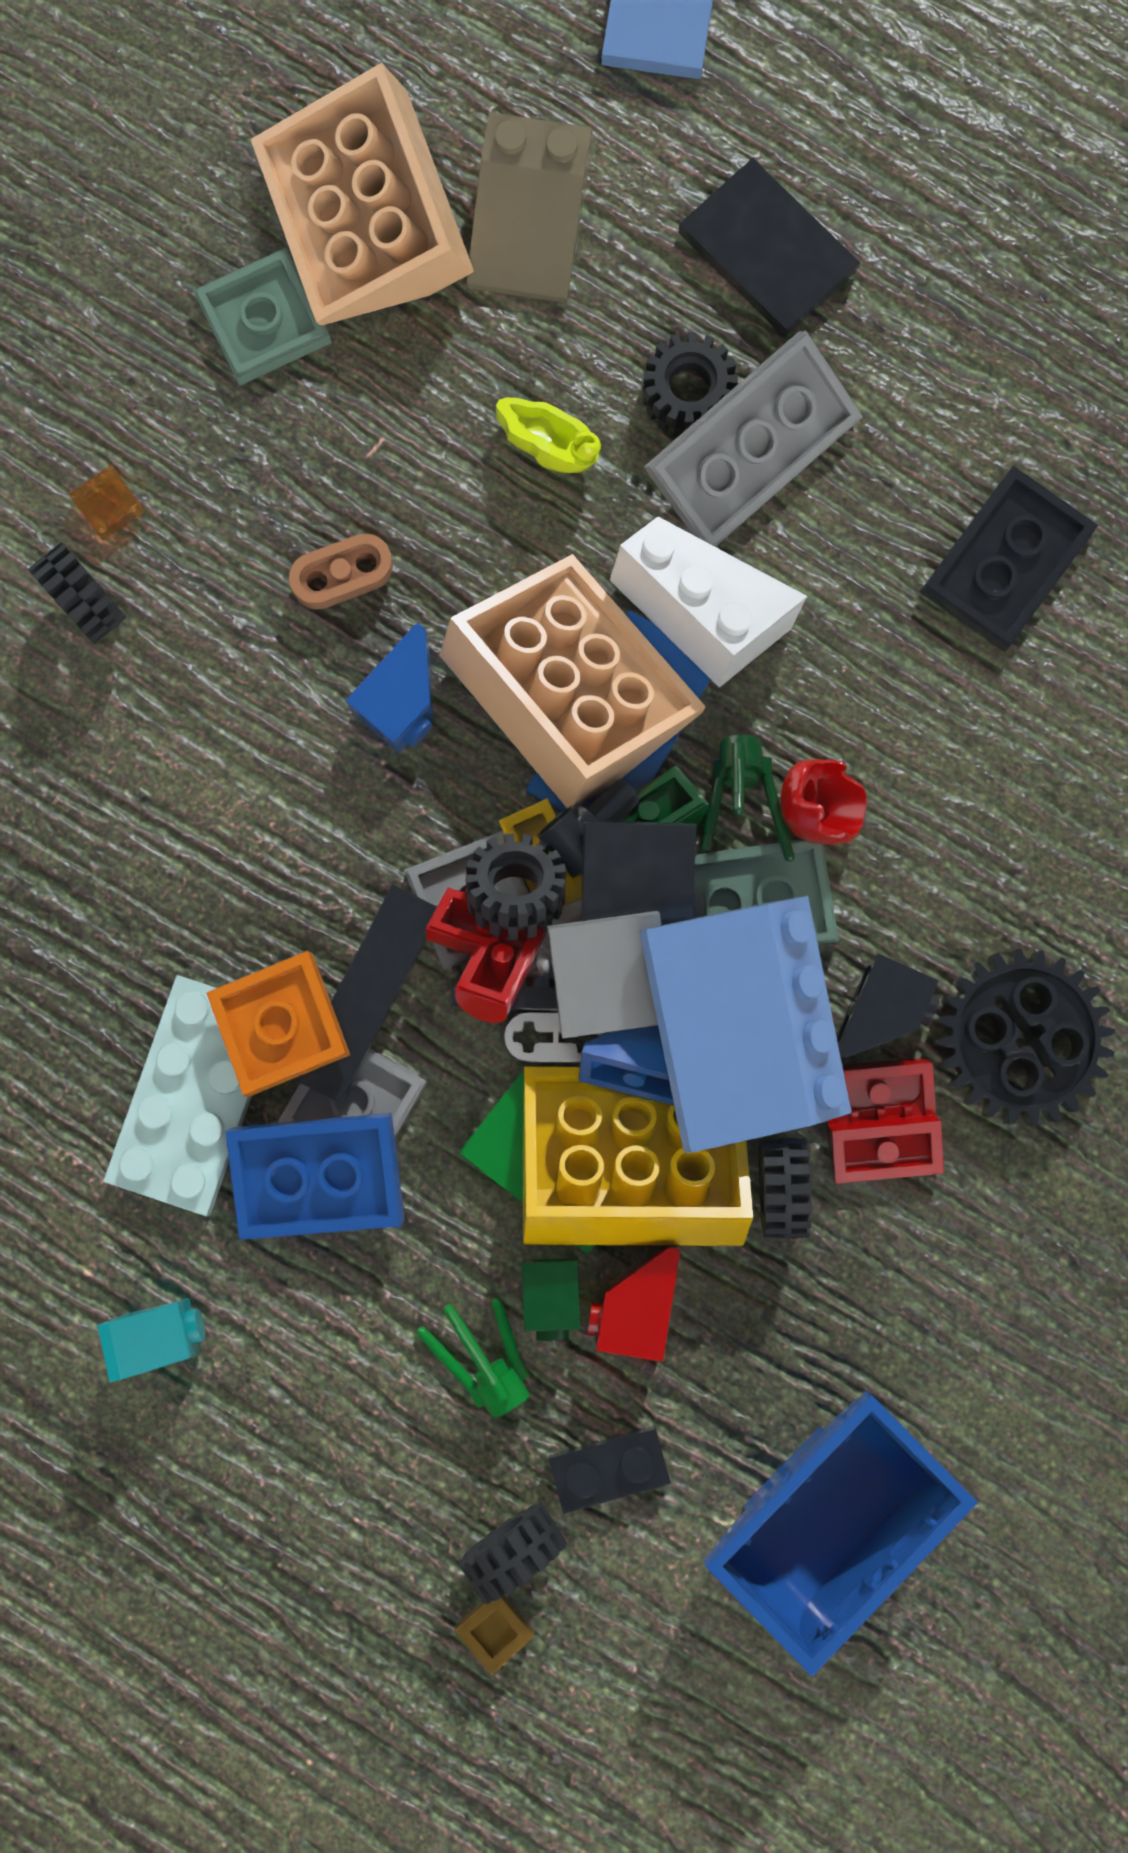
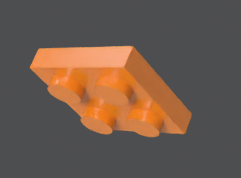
(278, 1023)

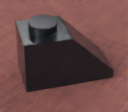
(886, 1006)

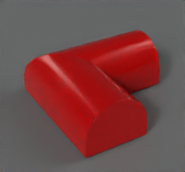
(495, 964)

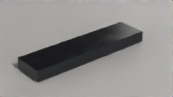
(373, 986)

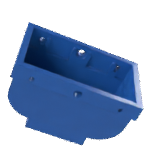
(837, 1531)

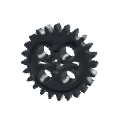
(1062, 1008)

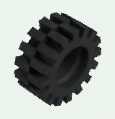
(679, 357)
(77, 593)
(508, 861)

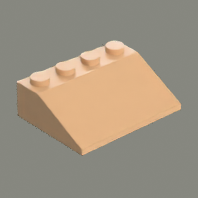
(361, 200)
(568, 679)

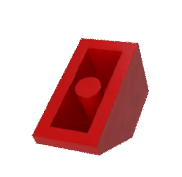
(637, 1308)

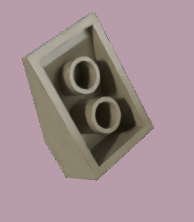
(529, 206)

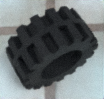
(784, 1188)
(512, 1553)

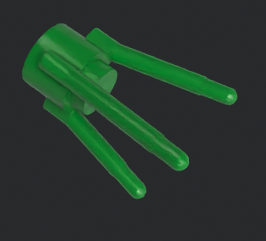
(498, 1385)

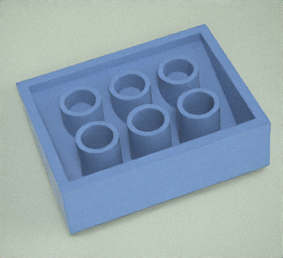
(745, 1023)

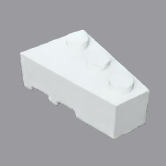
(704, 598)

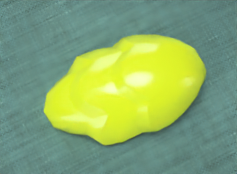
(548, 435)

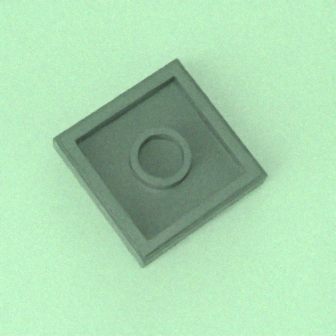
(261, 316)

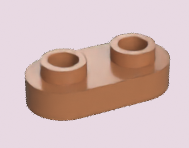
(339, 566)

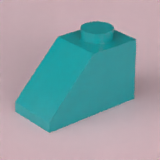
(151, 1338)

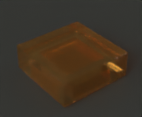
(106, 502)

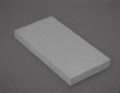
(754, 440)

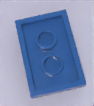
(315, 1176)

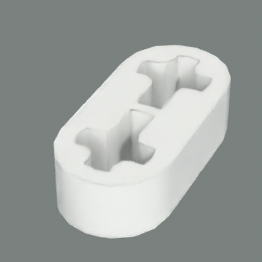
(543, 1052)

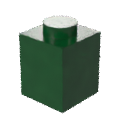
(550, 1297)

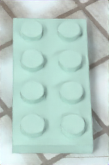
(181, 1108)

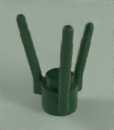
(740, 767)

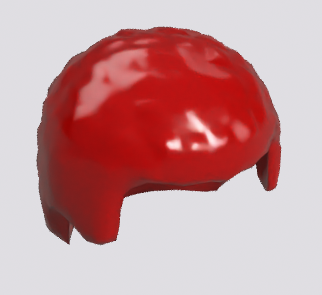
(822, 802)

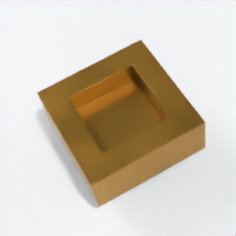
(494, 1632)

